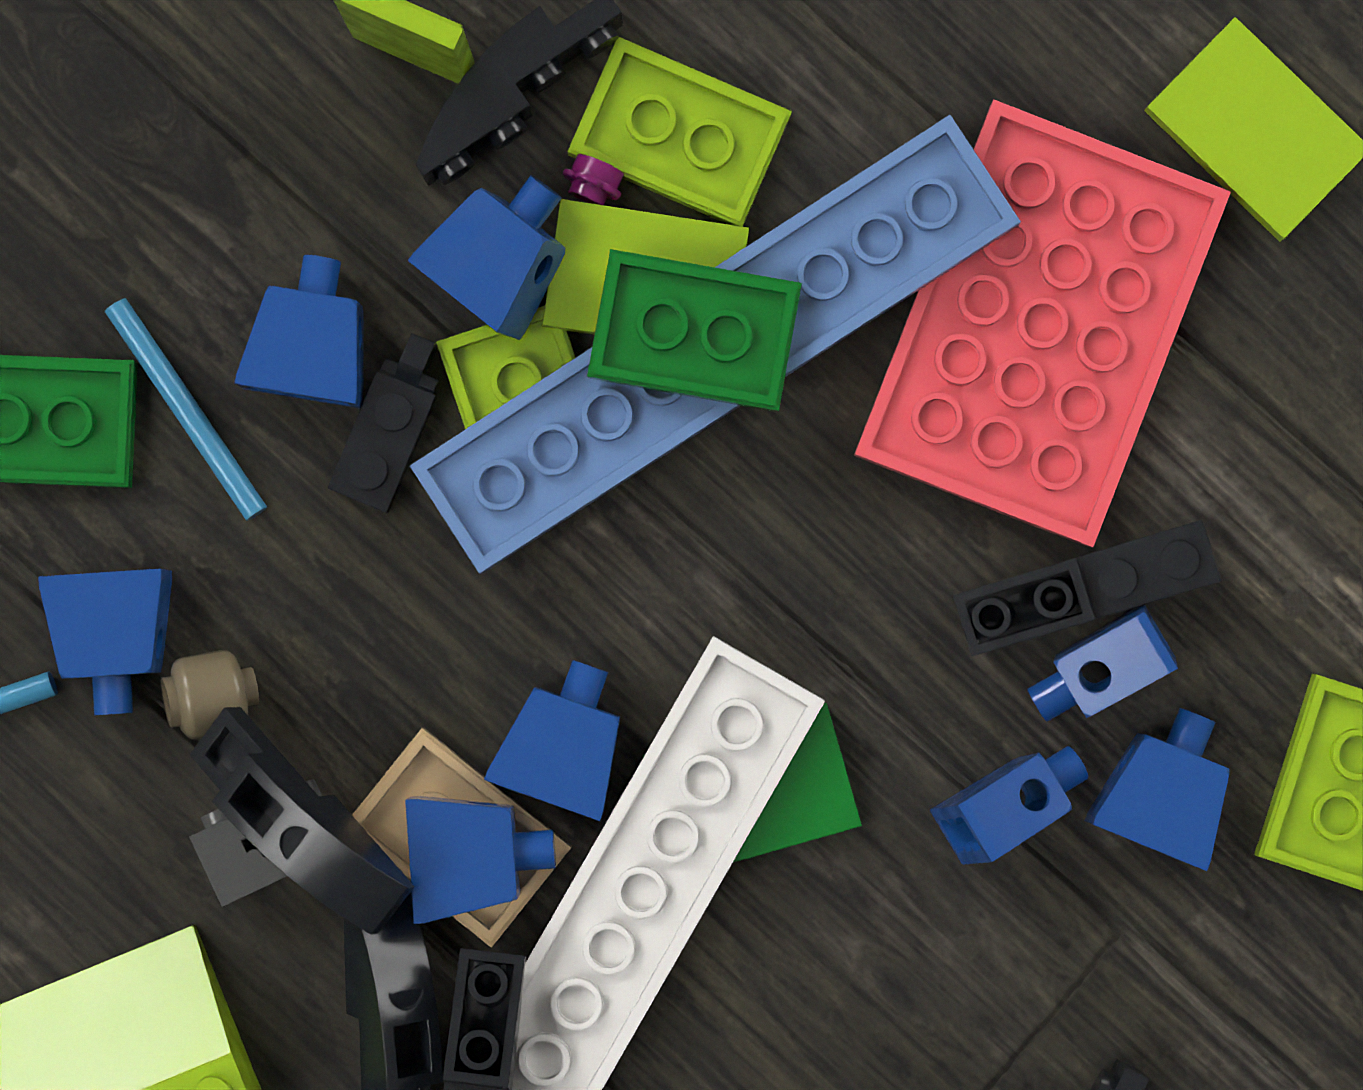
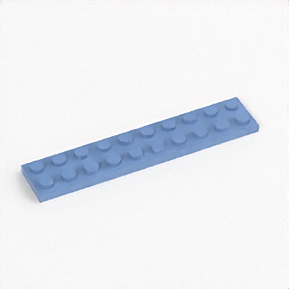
(585, 436)

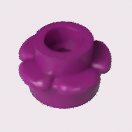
(593, 180)

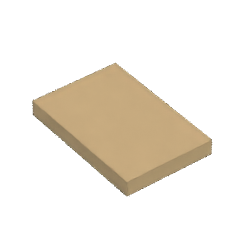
(435, 770)

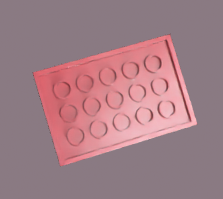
(1048, 343)

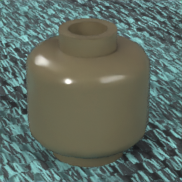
(202, 688)

